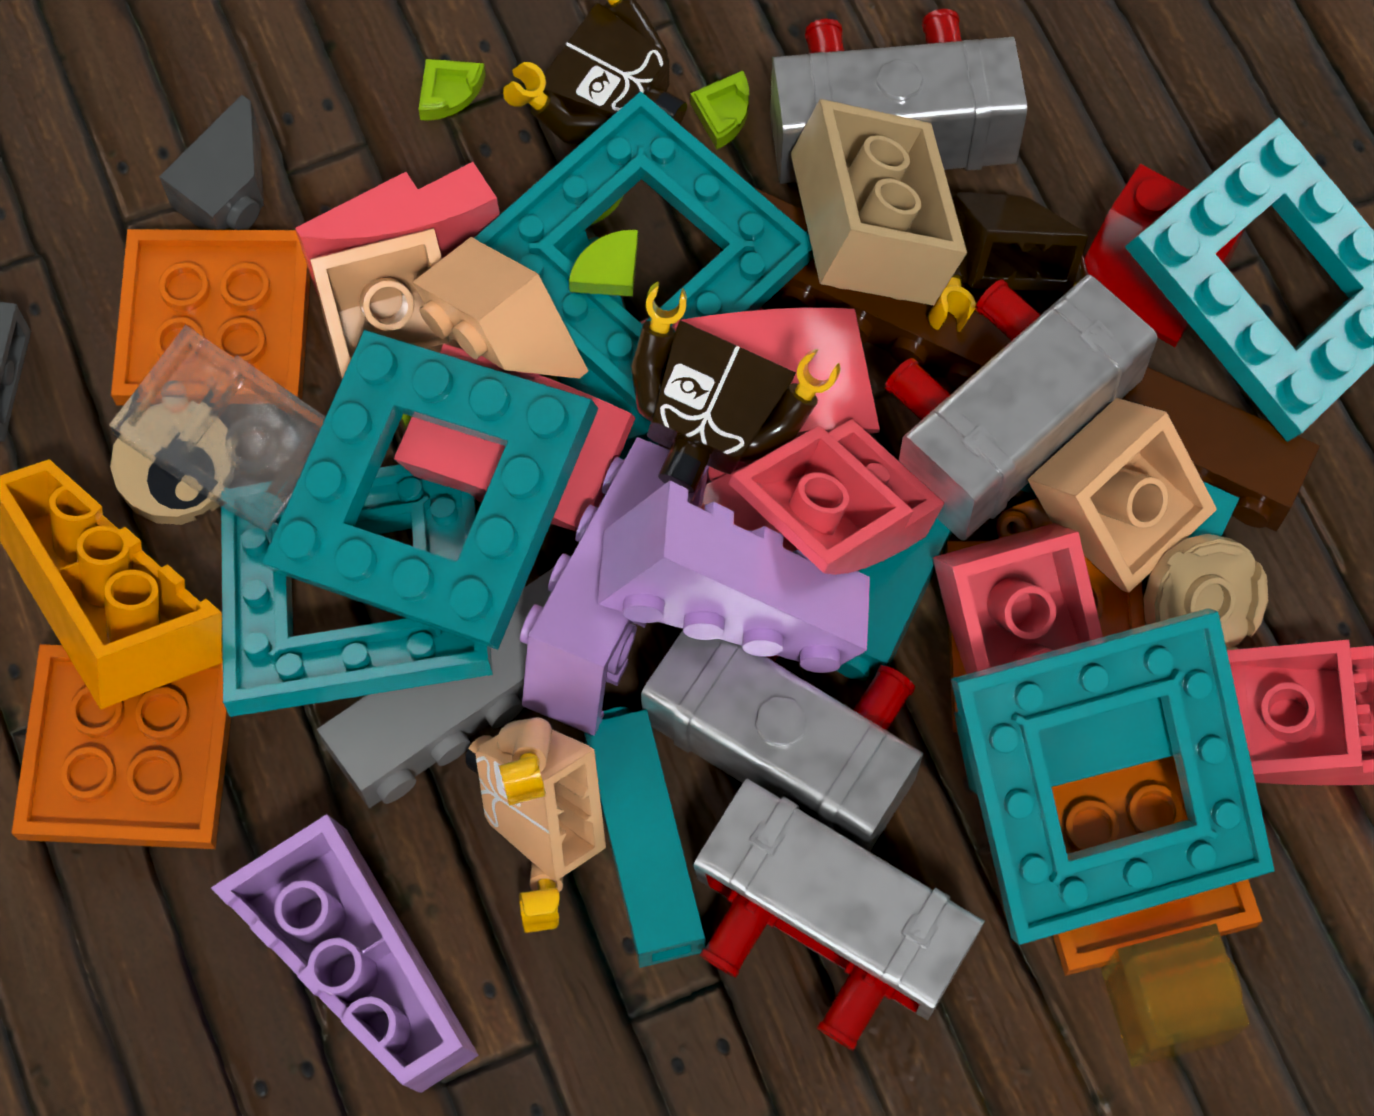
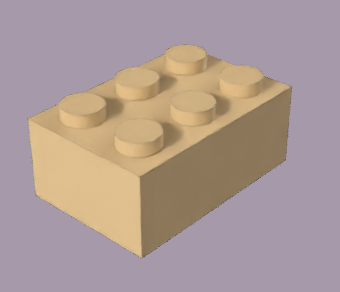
(877, 203)

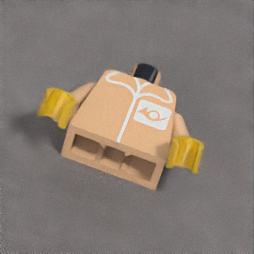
(545, 802)

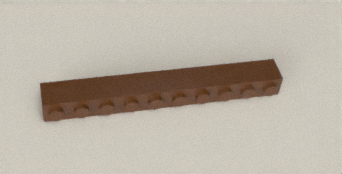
(1223, 441)

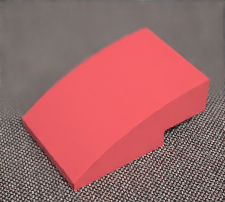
(453, 205)
(788, 336)
(470, 462)
(839, 498)
(1307, 712)

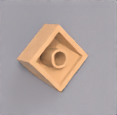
(375, 293)
(497, 312)
(1125, 490)

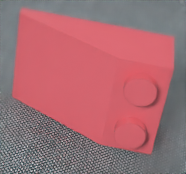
(1018, 596)

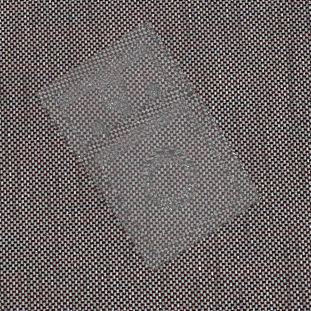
(221, 428)

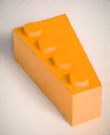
(104, 597)

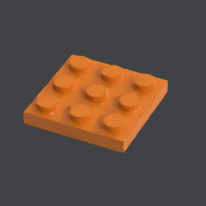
(228, 285)
(122, 772)
(1119, 807)

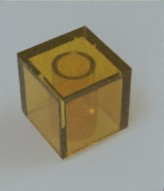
(1175, 995)

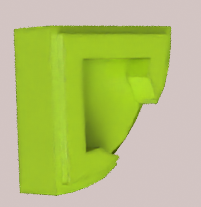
(449, 87)
(722, 108)
(607, 265)

